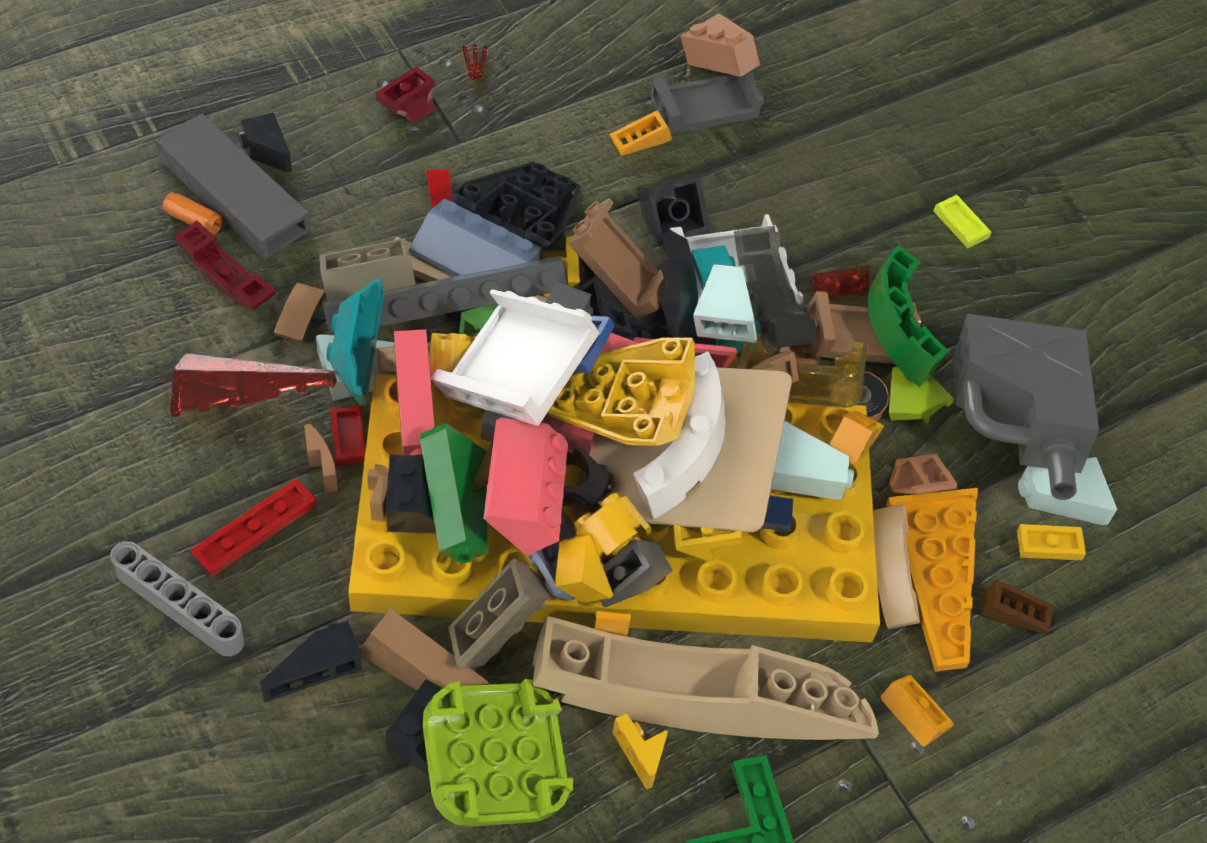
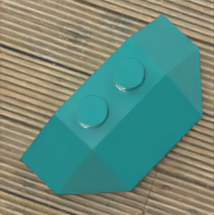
(356, 338)

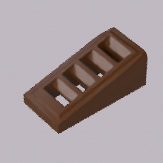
(996, 607)

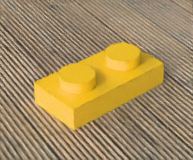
(1051, 542)

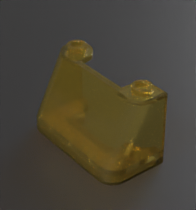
(819, 384)

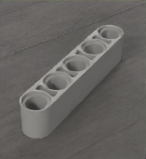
(182, 611)

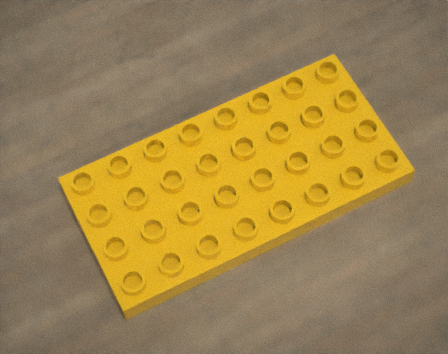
(776, 584)

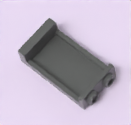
(706, 101)

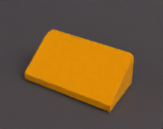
(916, 710)

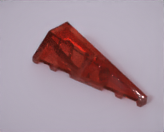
(218, 380)

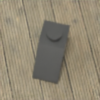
(635, 570)

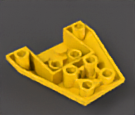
(633, 392)

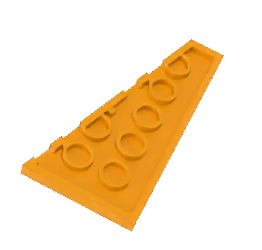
(942, 569)

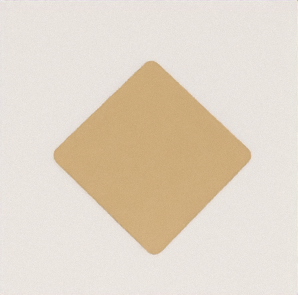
(741, 479)

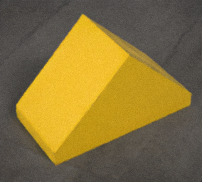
(581, 571)

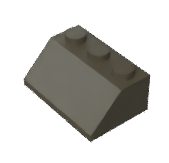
(354, 268)
(497, 614)

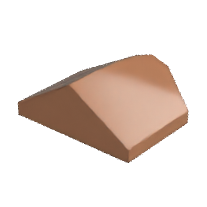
(921, 475)

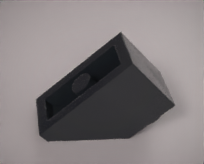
(265, 141)

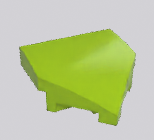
(915, 402)

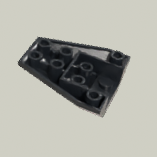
(523, 201)

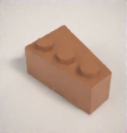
(720, 47)

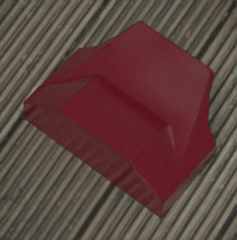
(409, 95)

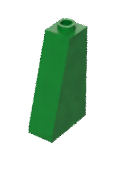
(457, 507)

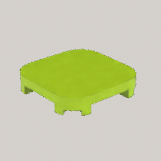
(495, 754)

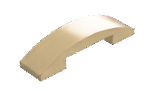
(893, 567)

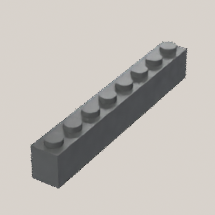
(463, 291)

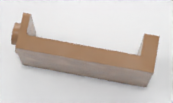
(617, 261)
(841, 325)

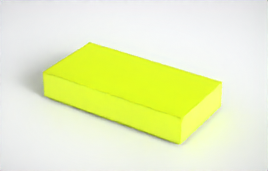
(962, 221)

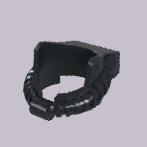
(595, 488)

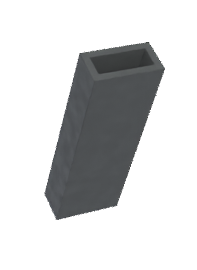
(233, 186)

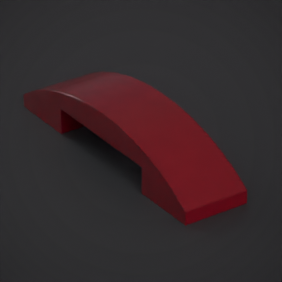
(222, 269)

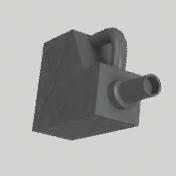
(1029, 390)

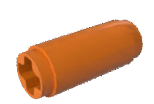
(190, 211)

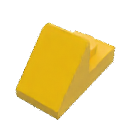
(702, 540)
(642, 754)

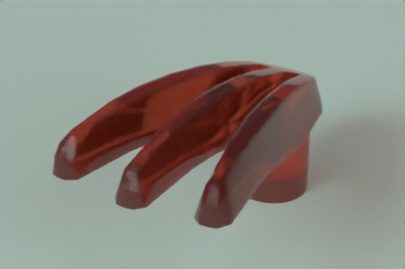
(475, 68)

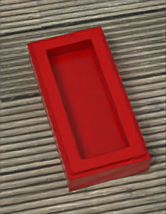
(348, 435)

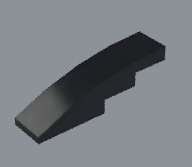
(681, 294)

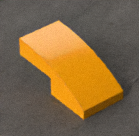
(612, 622)

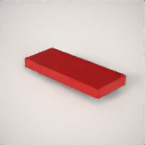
(439, 186)

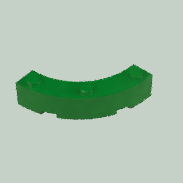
(892, 319)

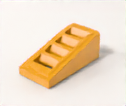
(658, 136)

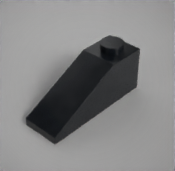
(320, 658)

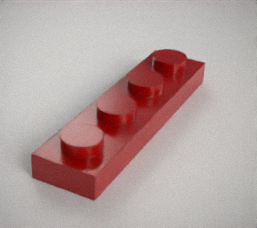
(253, 528)

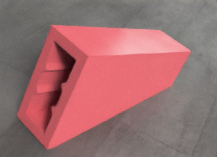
(413, 388)

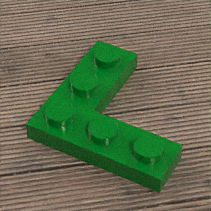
(761, 806)

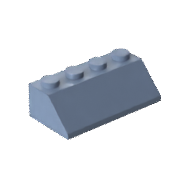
(468, 243)

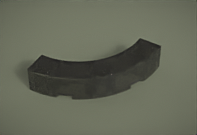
(768, 290)

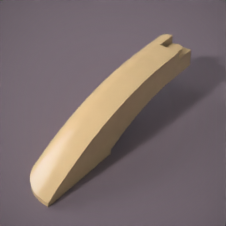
(699, 687)

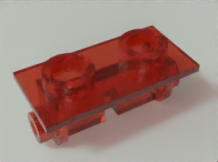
(842, 281)

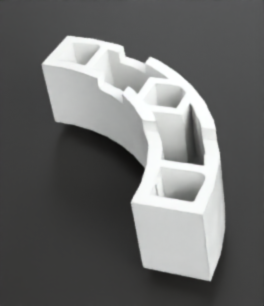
(692, 456)

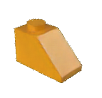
(856, 436)

